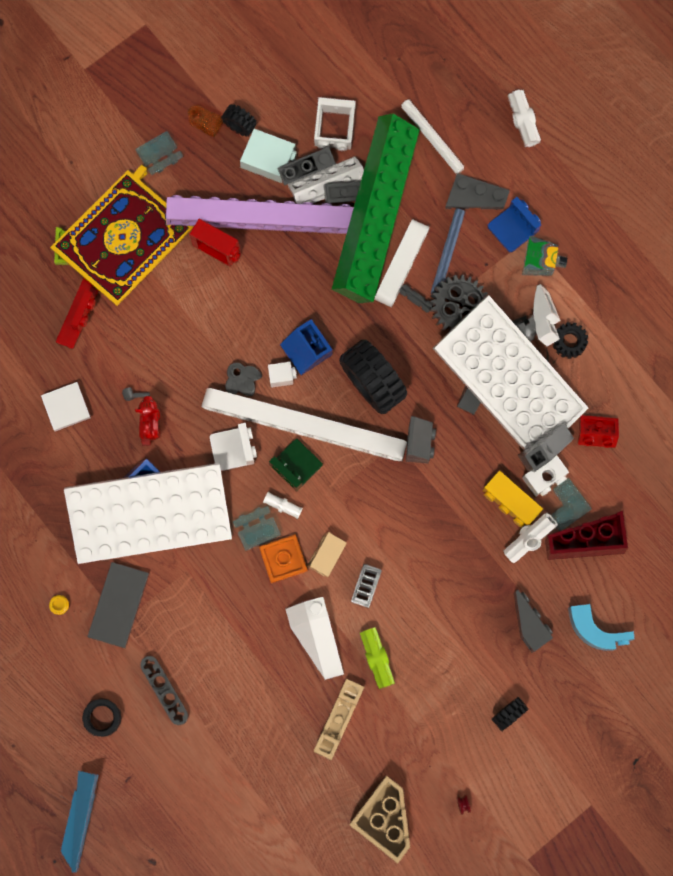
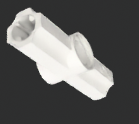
(524, 118)
(530, 537)

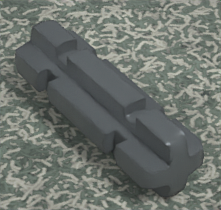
(416, 298)

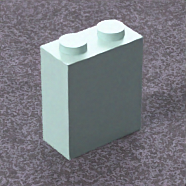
(267, 153)

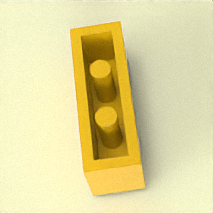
(512, 500)

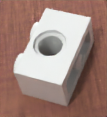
(538, 484)

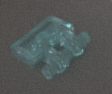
(157, 148)
(259, 533)

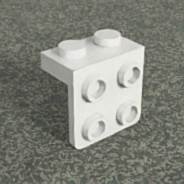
(233, 448)

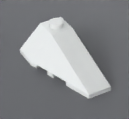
(313, 629)

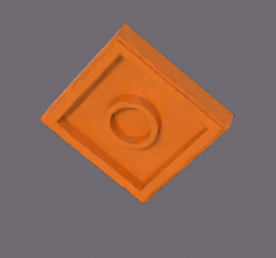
(283, 559)

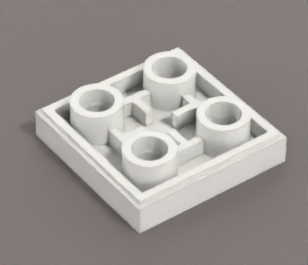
(65, 406)

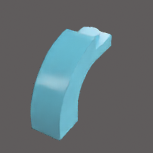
(588, 632)

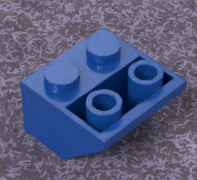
(306, 347)

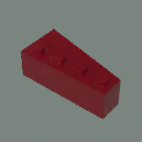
(589, 539)

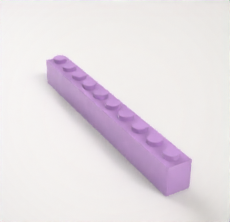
(259, 215)

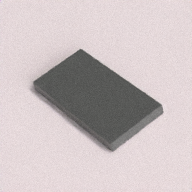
(118, 605)

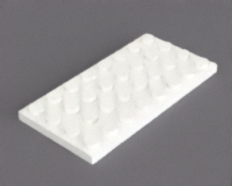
(508, 374)
(148, 513)

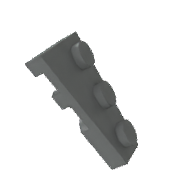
(474, 193)

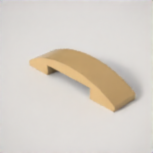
(338, 719)

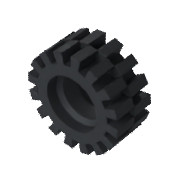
(239, 120)
(581, 340)
(510, 714)

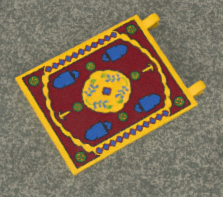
(120, 237)

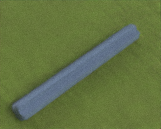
(448, 248)

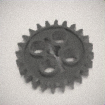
(464, 289)

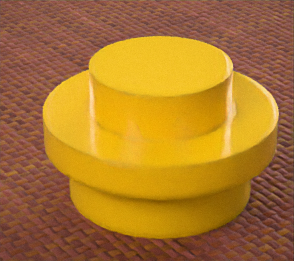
(59, 604)

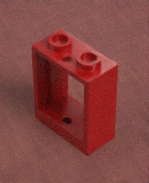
(215, 243)

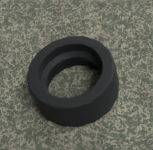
(87, 713)

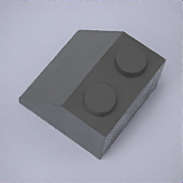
(419, 441)

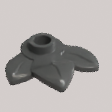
(242, 382)

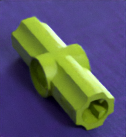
(377, 658)

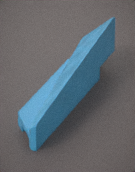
(79, 819)

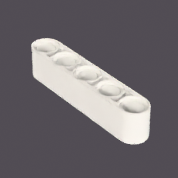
(401, 263)

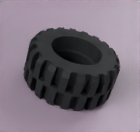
(373, 376)

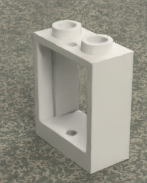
(334, 106)

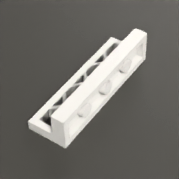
(313, 191)

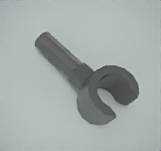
(129, 395)

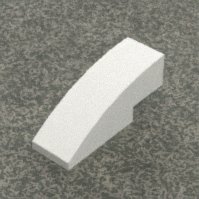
(545, 316)

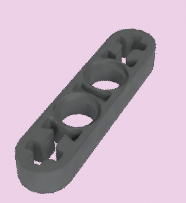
(166, 689)

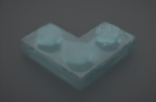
(574, 505)

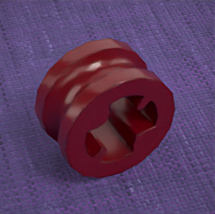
(463, 804)

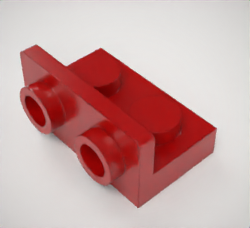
(598, 431)

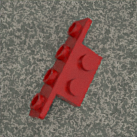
(77, 315)

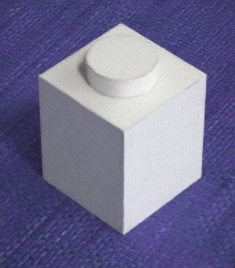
(281, 374)

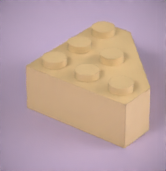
(384, 820)

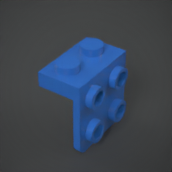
(515, 225)

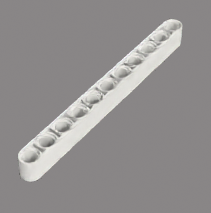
(304, 424)

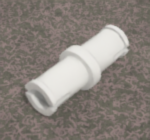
(282, 505)

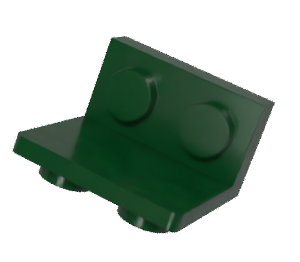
(296, 464)

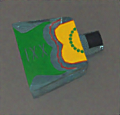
(542, 258)

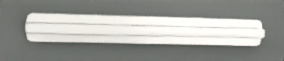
(432, 136)

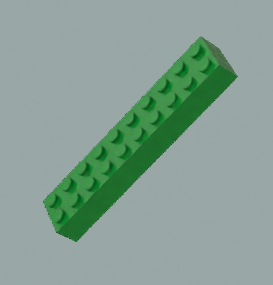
(375, 209)

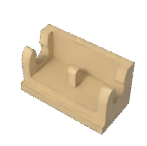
(326, 554)

